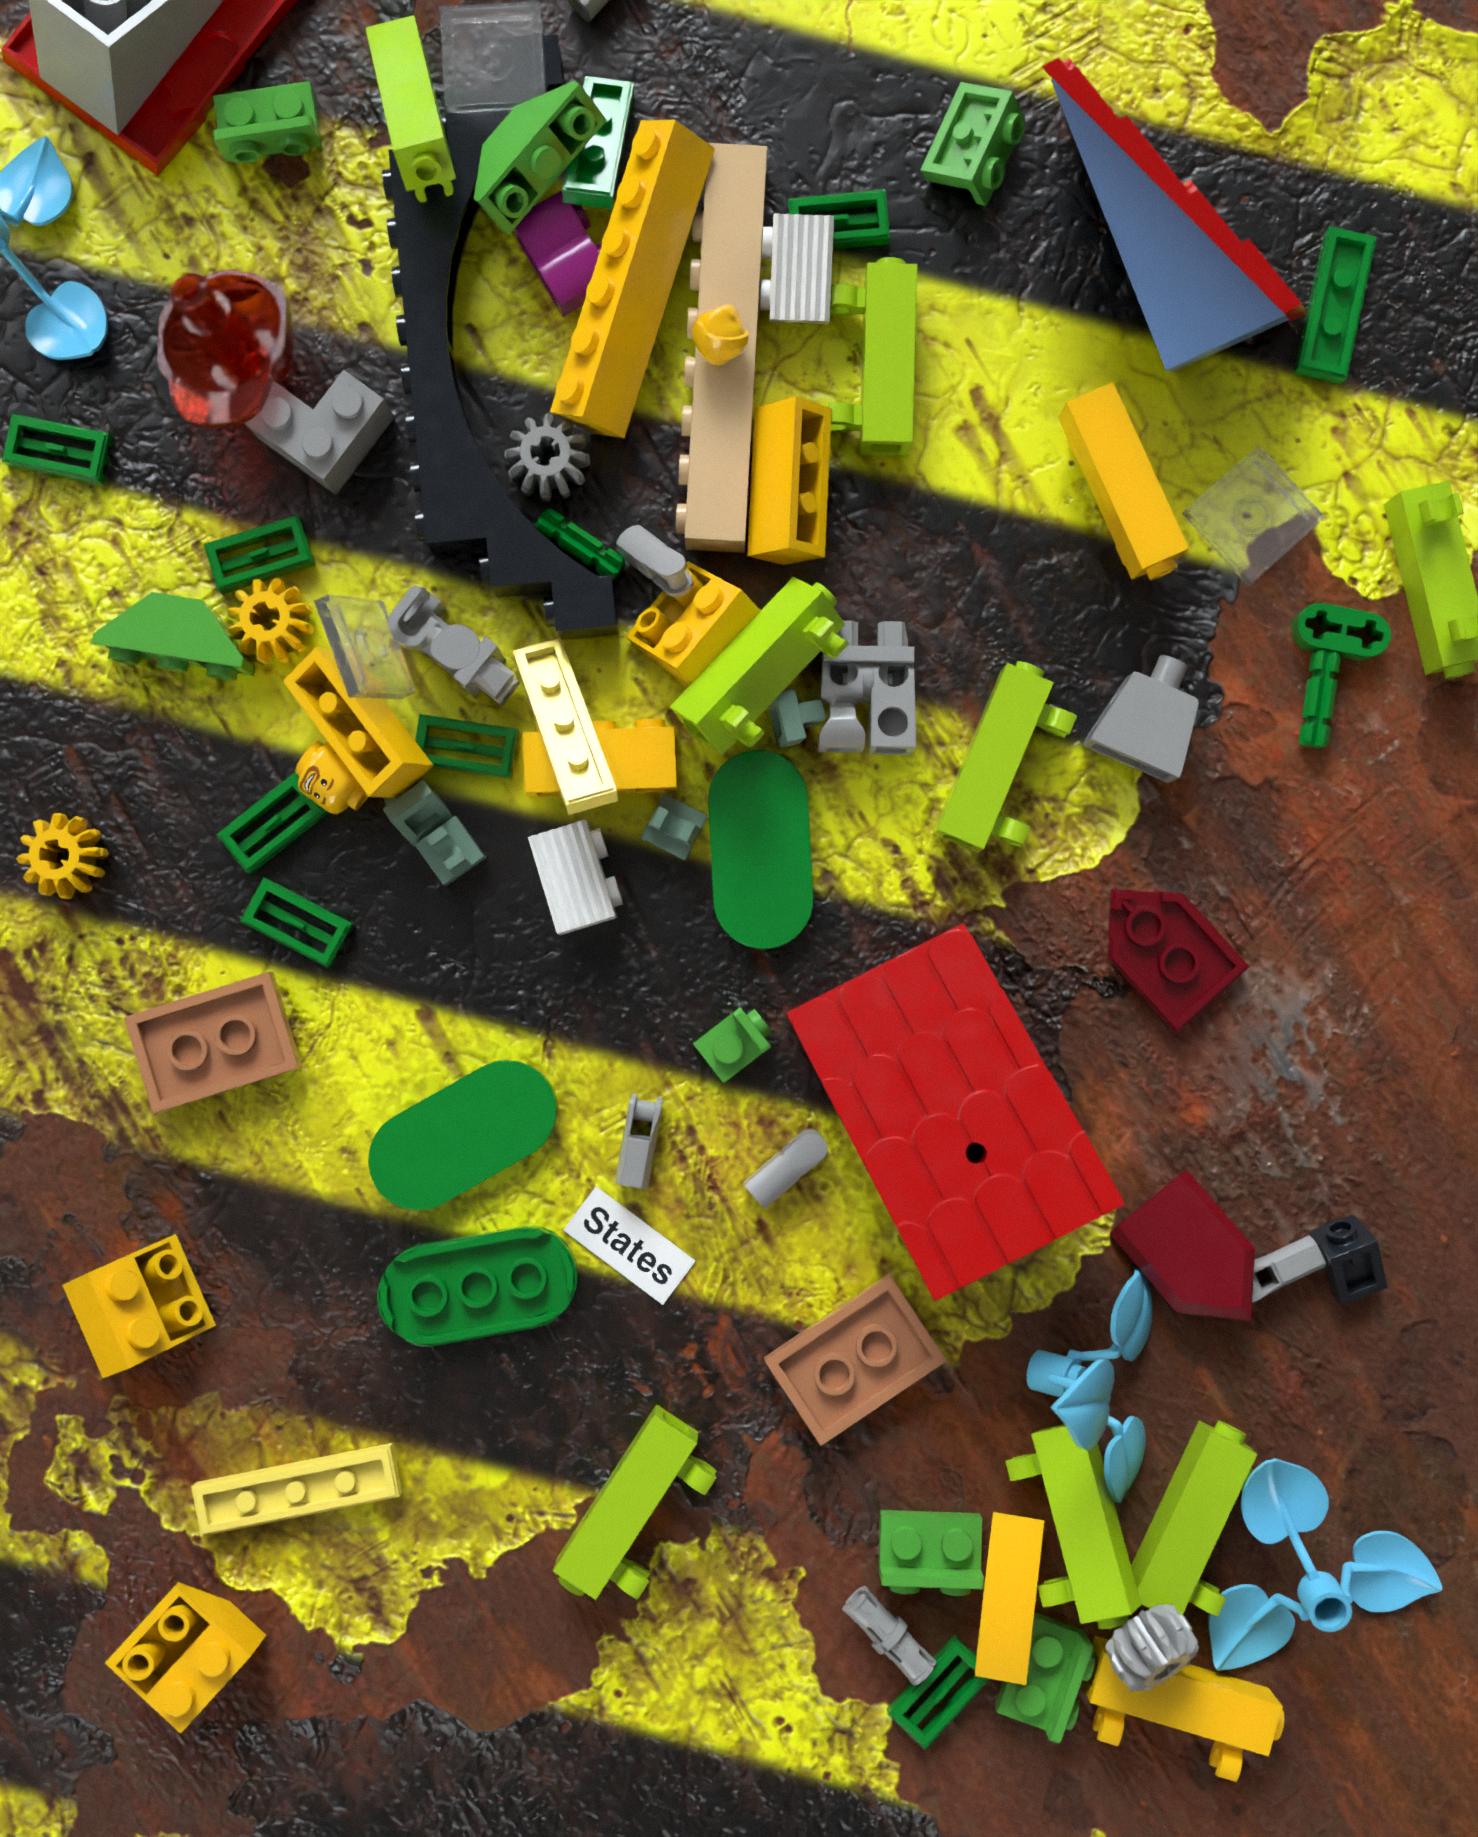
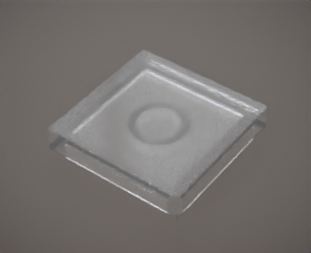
(492, 55)
(1253, 515)
(364, 647)

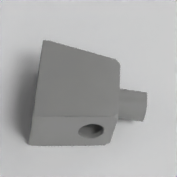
(1148, 722)

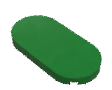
(760, 849)
(462, 1134)
(478, 1286)

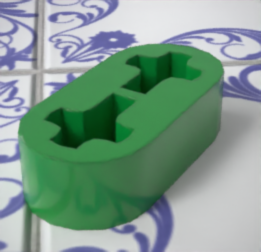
(1343, 621)

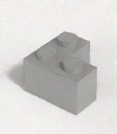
(327, 439)

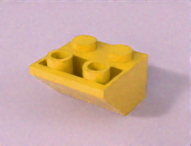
(694, 628)
(139, 1306)
(185, 1652)

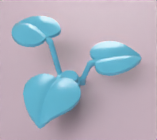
(40, 191)
(1087, 1391)
(1289, 1500)

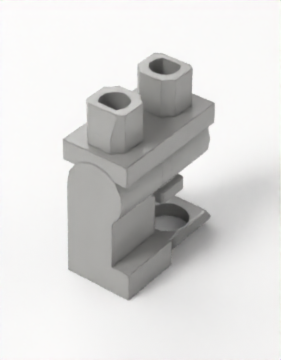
(454, 648)
(876, 676)

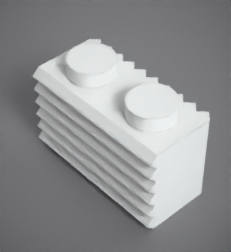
(799, 269)
(575, 877)

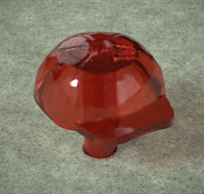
(224, 345)

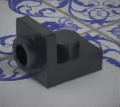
(1350, 1258)

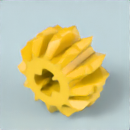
(253, 612)
(43, 856)

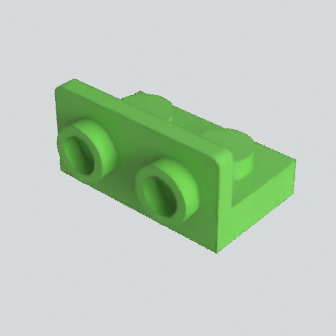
(267, 122)
(975, 140)
(930, 1551)
(1057, 1665)

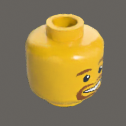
(328, 780)

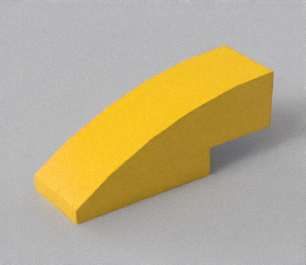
(1009, 1598)

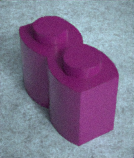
(559, 250)

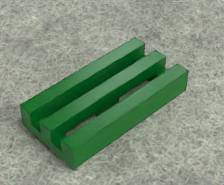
(848, 201)
(97, 458)
(266, 572)
(507, 752)
(239, 850)
(335, 942)
(952, 1707)

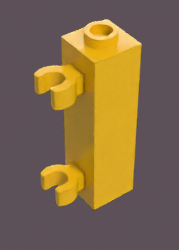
(1123, 482)
(1194, 1701)

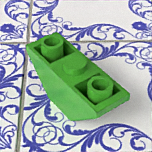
(533, 151)
(176, 634)

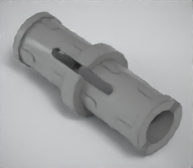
(889, 1635)

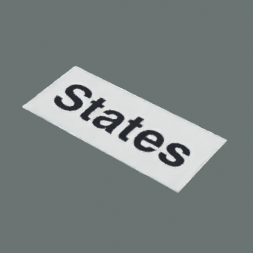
(629, 1245)

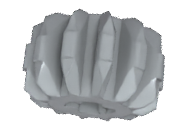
(533, 448)
(1151, 1647)

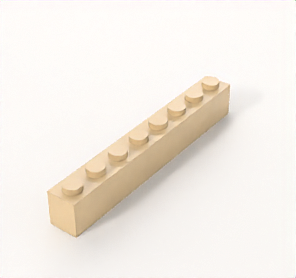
(723, 394)

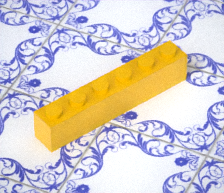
(632, 277)

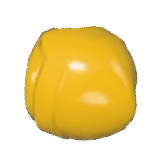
(720, 334)

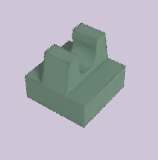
(791, 718)
(417, 812)
(674, 827)
(450, 851)

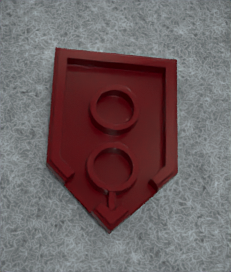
(1169, 953)
(1191, 1251)

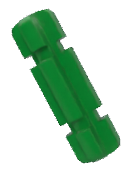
(580, 544)
(1319, 699)

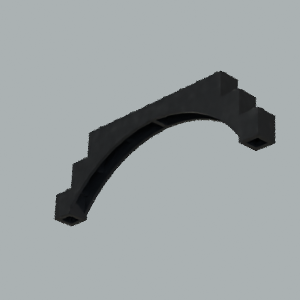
(458, 491)

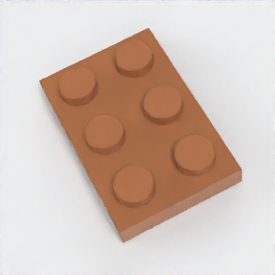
(213, 1042)
(854, 1359)

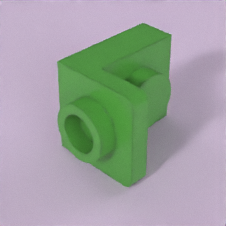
(734, 1043)

